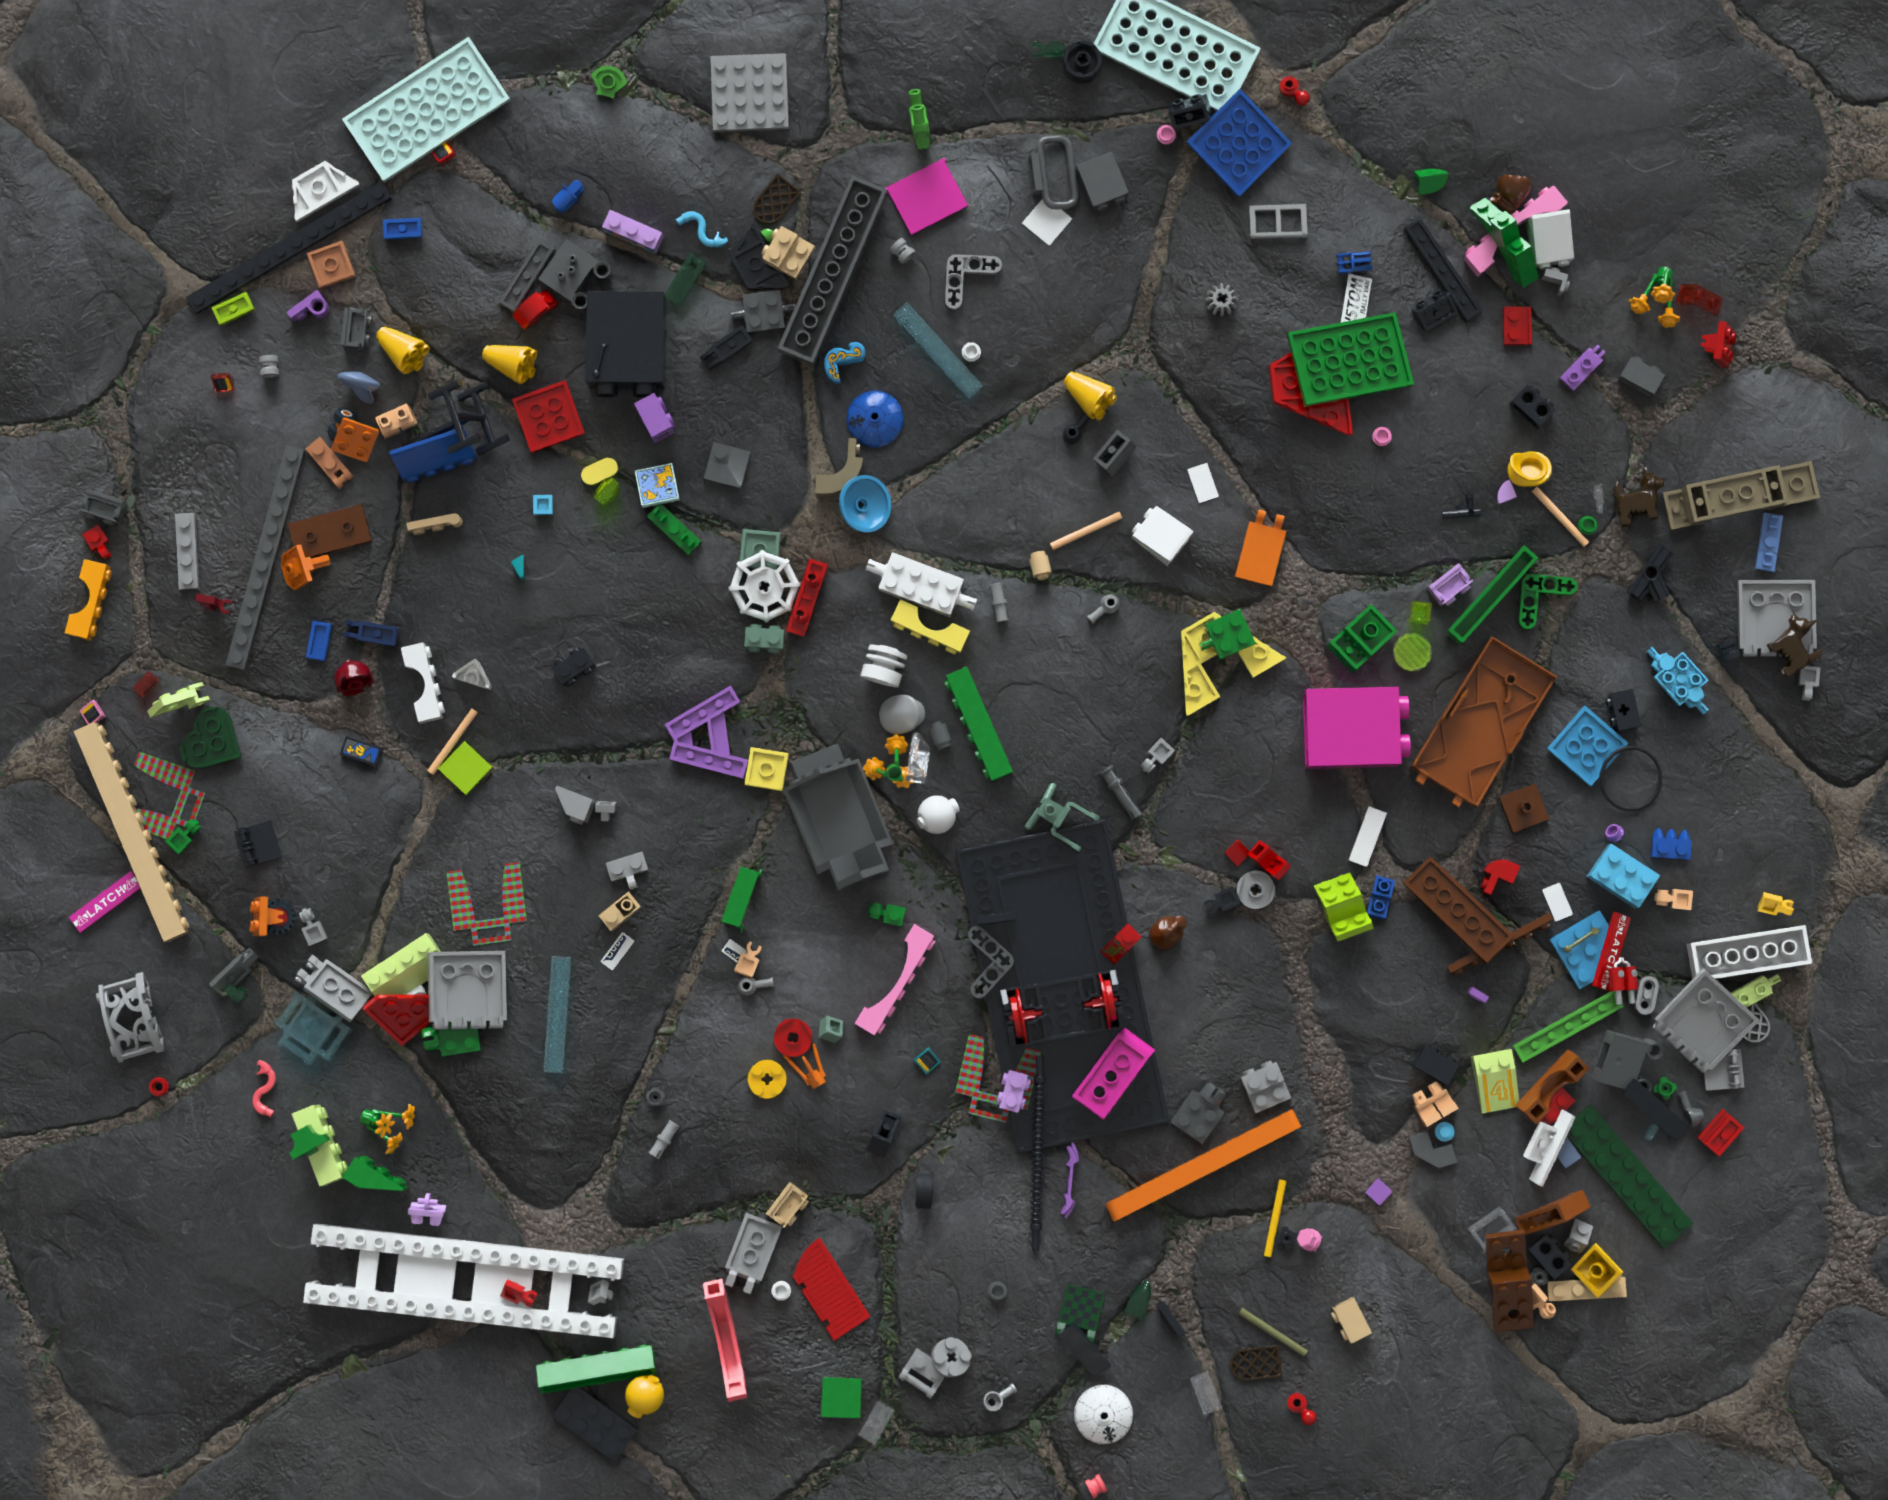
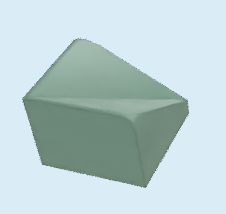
(831, 1029)

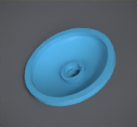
(874, 503)

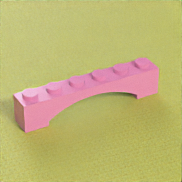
(1481, 257)
(873, 1018)

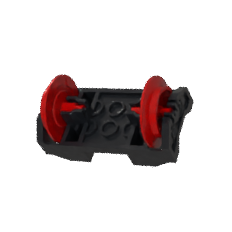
(1063, 1008)

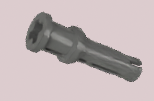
(1115, 784)

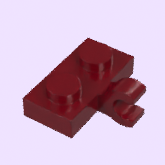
(211, 603)

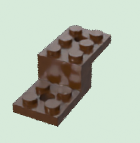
(1509, 1281)

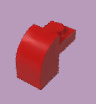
(533, 308)
(1269, 860)
(1499, 869)

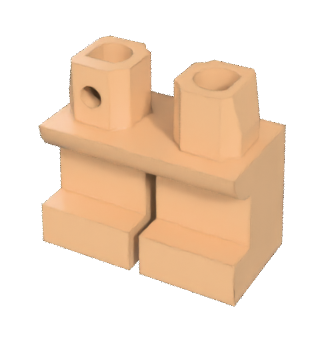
(398, 417)
(1440, 1099)

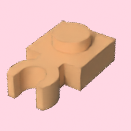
(747, 963)

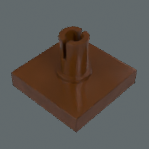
(1523, 808)

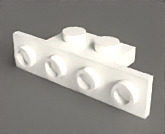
(1546, 1145)

